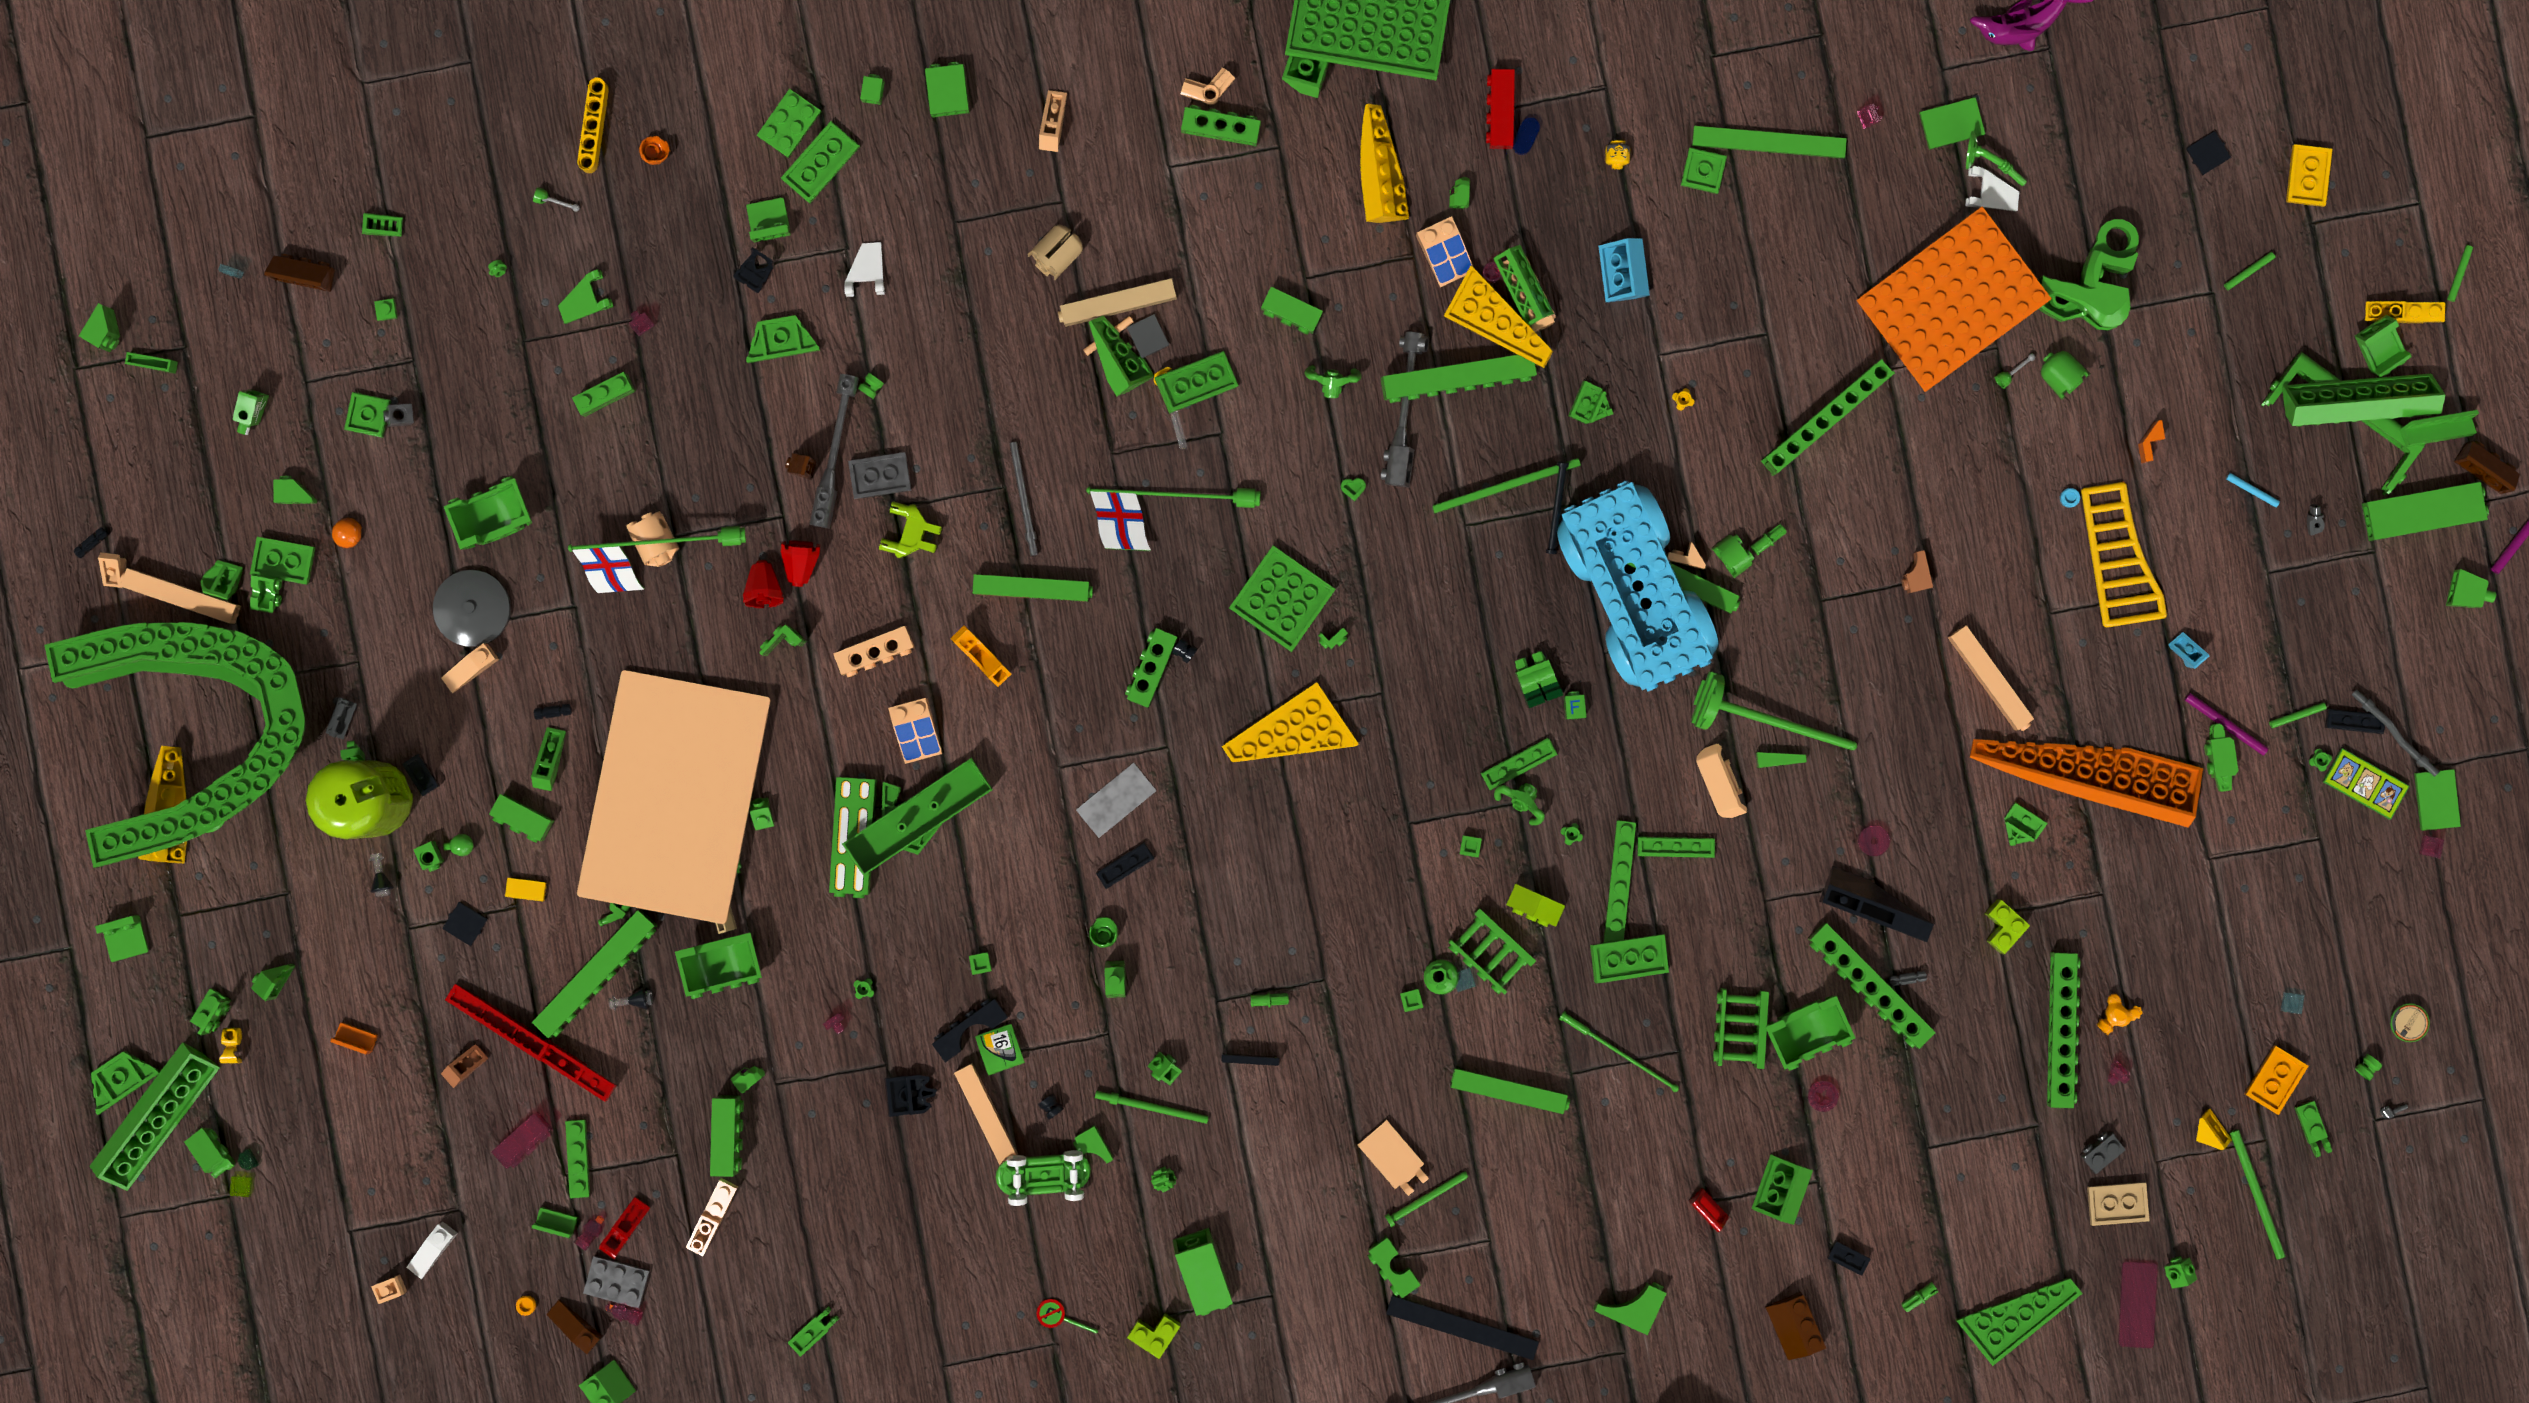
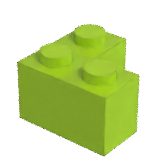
(1535, 906)
(2009, 927)
(1154, 1340)

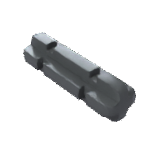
(1907, 978)

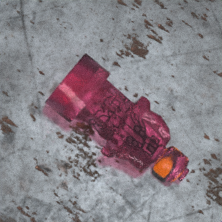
(592, 1229)
(620, 1312)

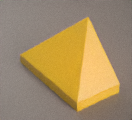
(2212, 1132)

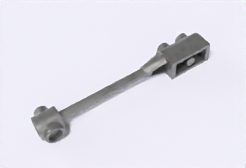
(1399, 455)
(825, 492)
(1503, 1382)

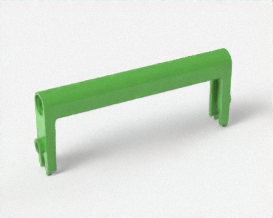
(2387, 428)

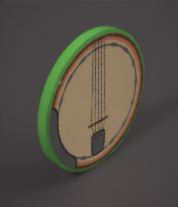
(2409, 1022)

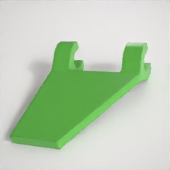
(582, 300)

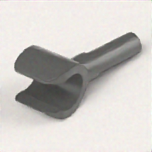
(2387, 1112)

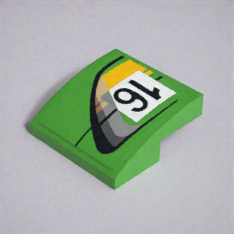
(1000, 1049)

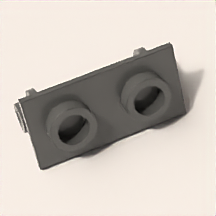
(341, 718)

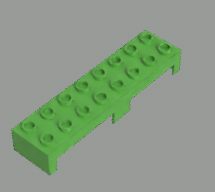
(917, 816)

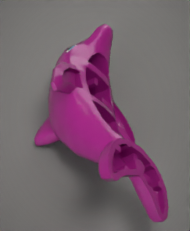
(2021, 23)

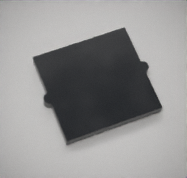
(2208, 153)
(465, 924)

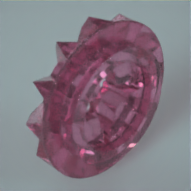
(1831, 1092)

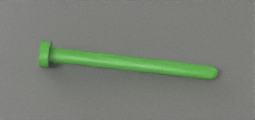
(1426, 1198)

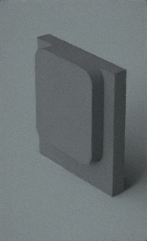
(1148, 336)

